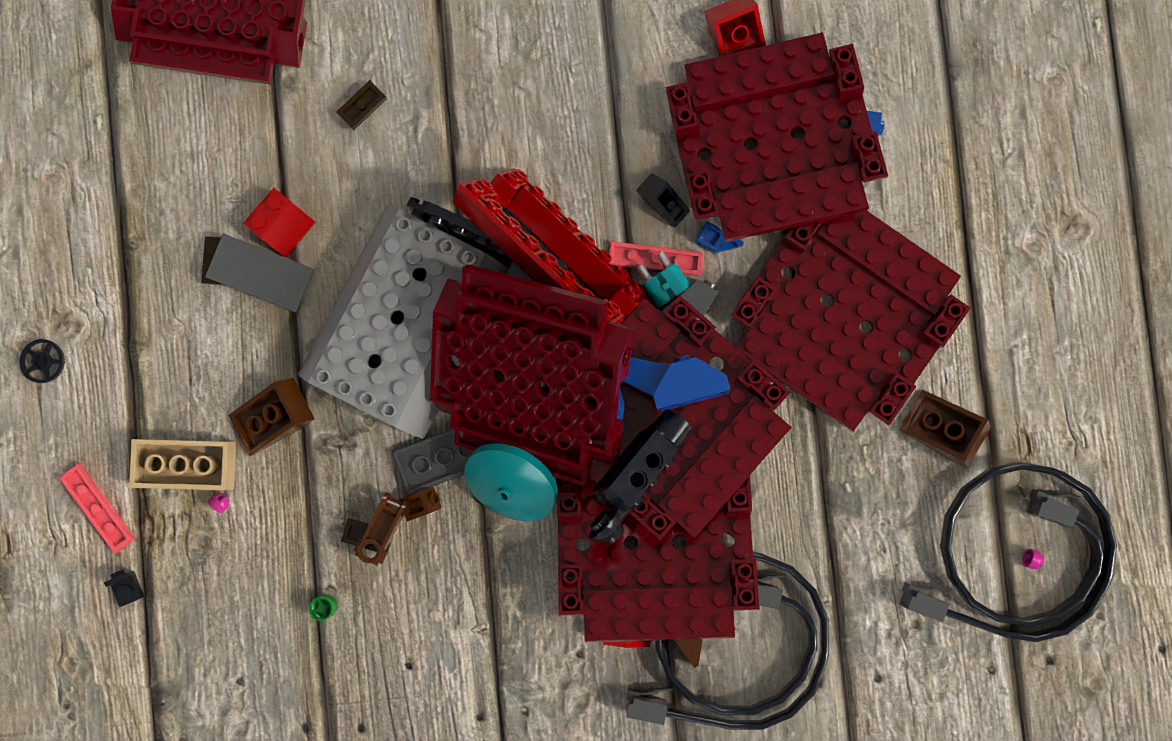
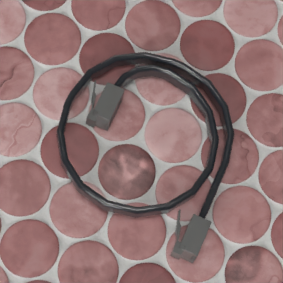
(1100, 566)
(655, 709)

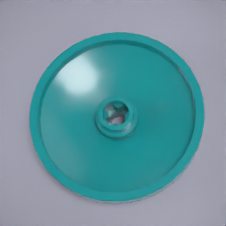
(511, 482)

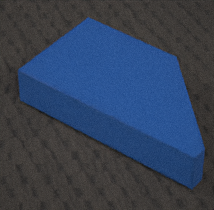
(712, 239)

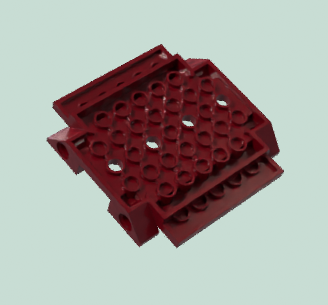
(213, 35)
(764, 99)
(871, 278)
(533, 339)
(728, 431)
(655, 587)

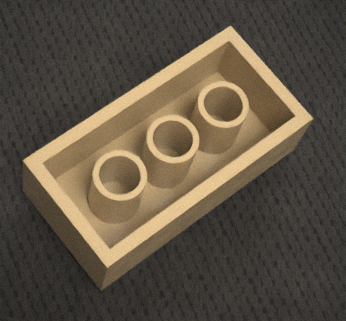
(182, 464)

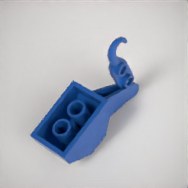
(674, 384)

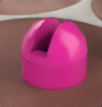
(219, 502)
(1032, 559)

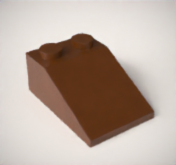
(271, 416)
(946, 428)

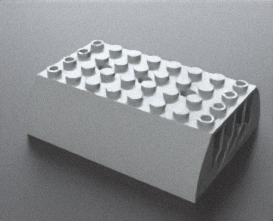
(363, 325)

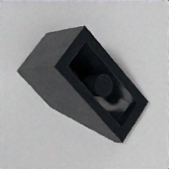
(663, 199)

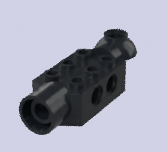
(635, 472)

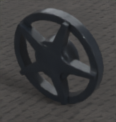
(42, 361)

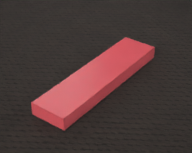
(634, 255)
(97, 508)

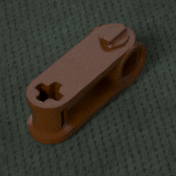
(381, 529)

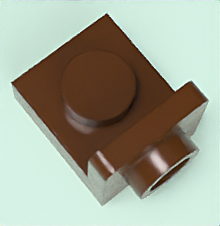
(421, 503)

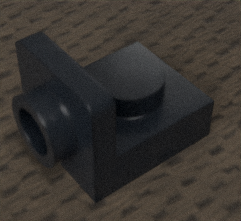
(125, 587)

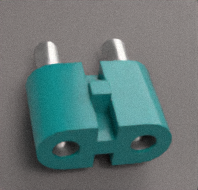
(665, 284)

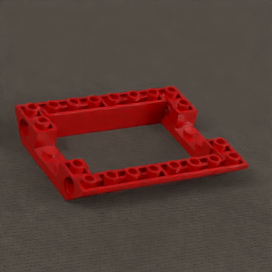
(510, 188)

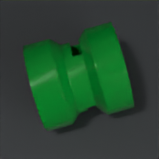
(318, 608)

